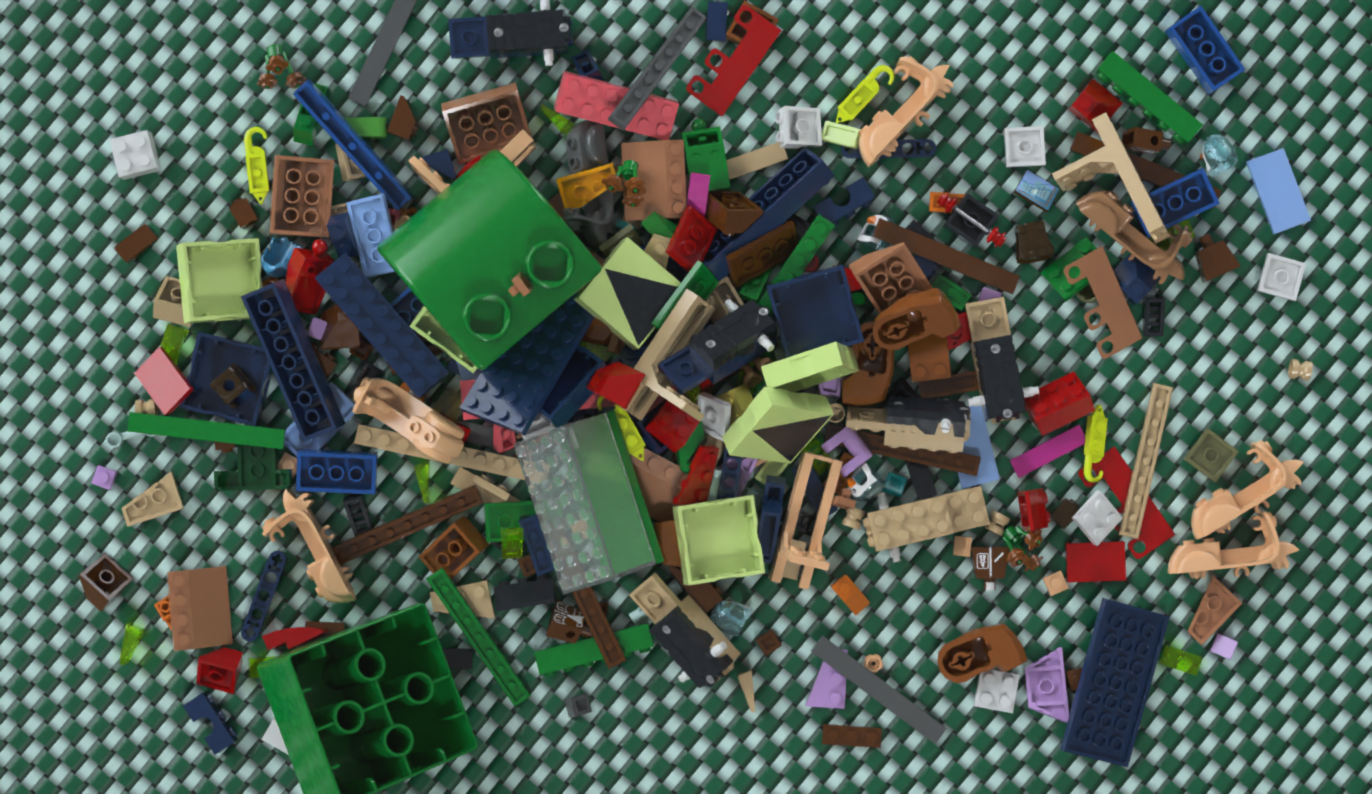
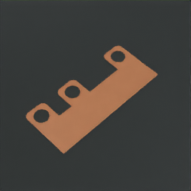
(1112, 303)

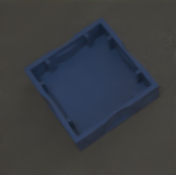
(815, 311)
(209, 360)
(571, 387)

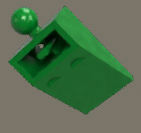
(706, 154)

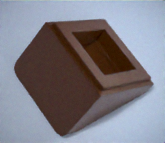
(364, 351)

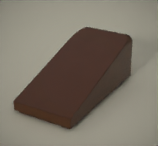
(135, 243)

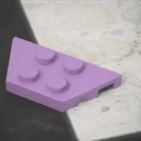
(1047, 686)

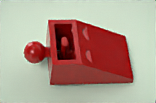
(301, 274)

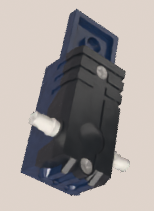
(512, 35)
(722, 347)

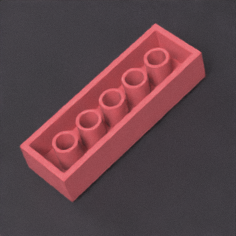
(597, 99)

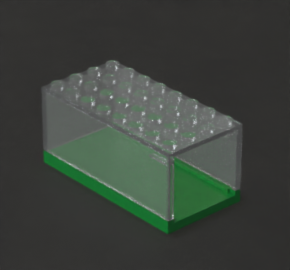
(588, 502)

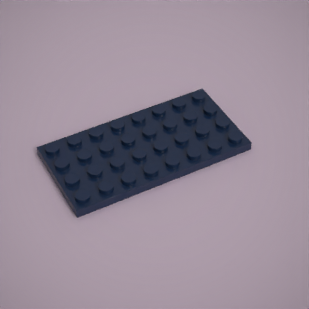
(523, 377)
(1114, 682)

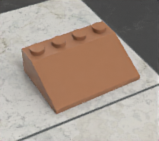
(484, 121)
(664, 177)
(301, 196)
(889, 275)
(658, 483)
(199, 608)

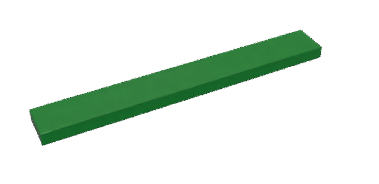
(206, 430)
(478, 636)

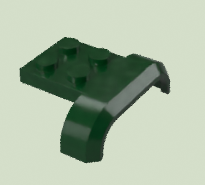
(255, 471)

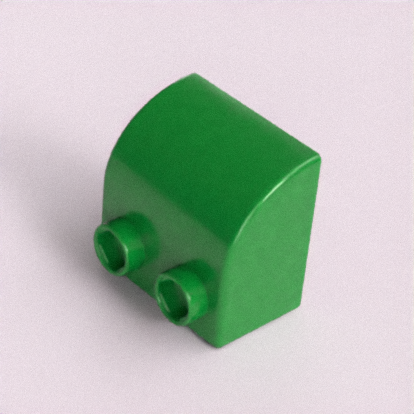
(471, 246)
(368, 705)

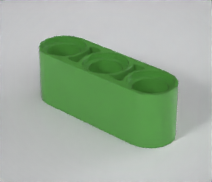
(369, 127)

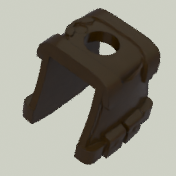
(1032, 243)
(241, 383)

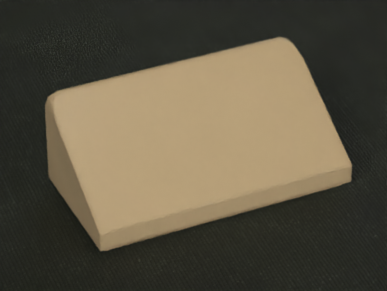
(347, 167)

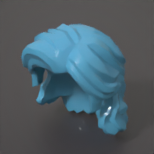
(276, 260)

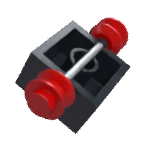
(971, 220)

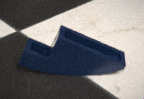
(770, 515)

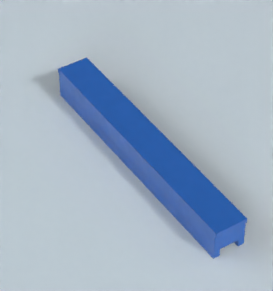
(353, 144)

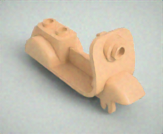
(882, 134)
(409, 417)
(1223, 507)
(1200, 557)
(326, 569)

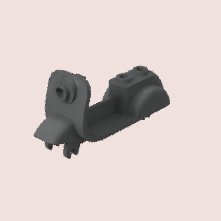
(586, 151)

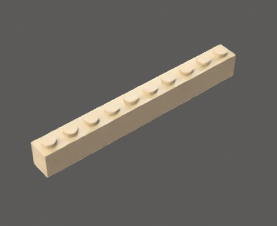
(467, 458)

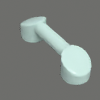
(116, 438)

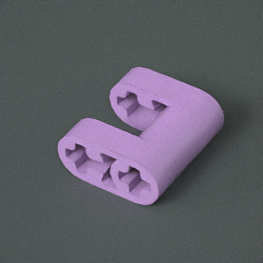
(855, 446)

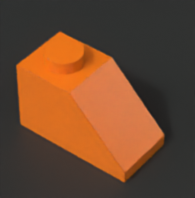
(850, 594)

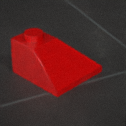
(1094, 102)
(616, 383)
(220, 669)

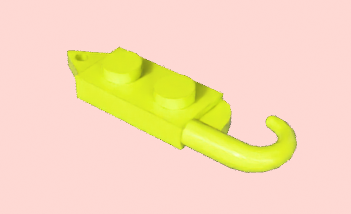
(862, 94)
(256, 166)
(632, 438)
(1094, 442)

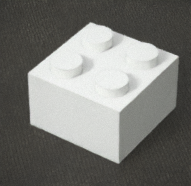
(135, 154)

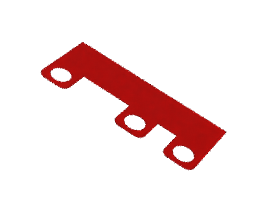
(739, 67)
(1118, 476)

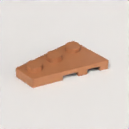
(1213, 611)

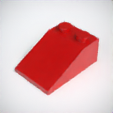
(1033, 509)

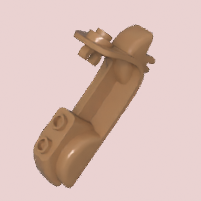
(1114, 218)

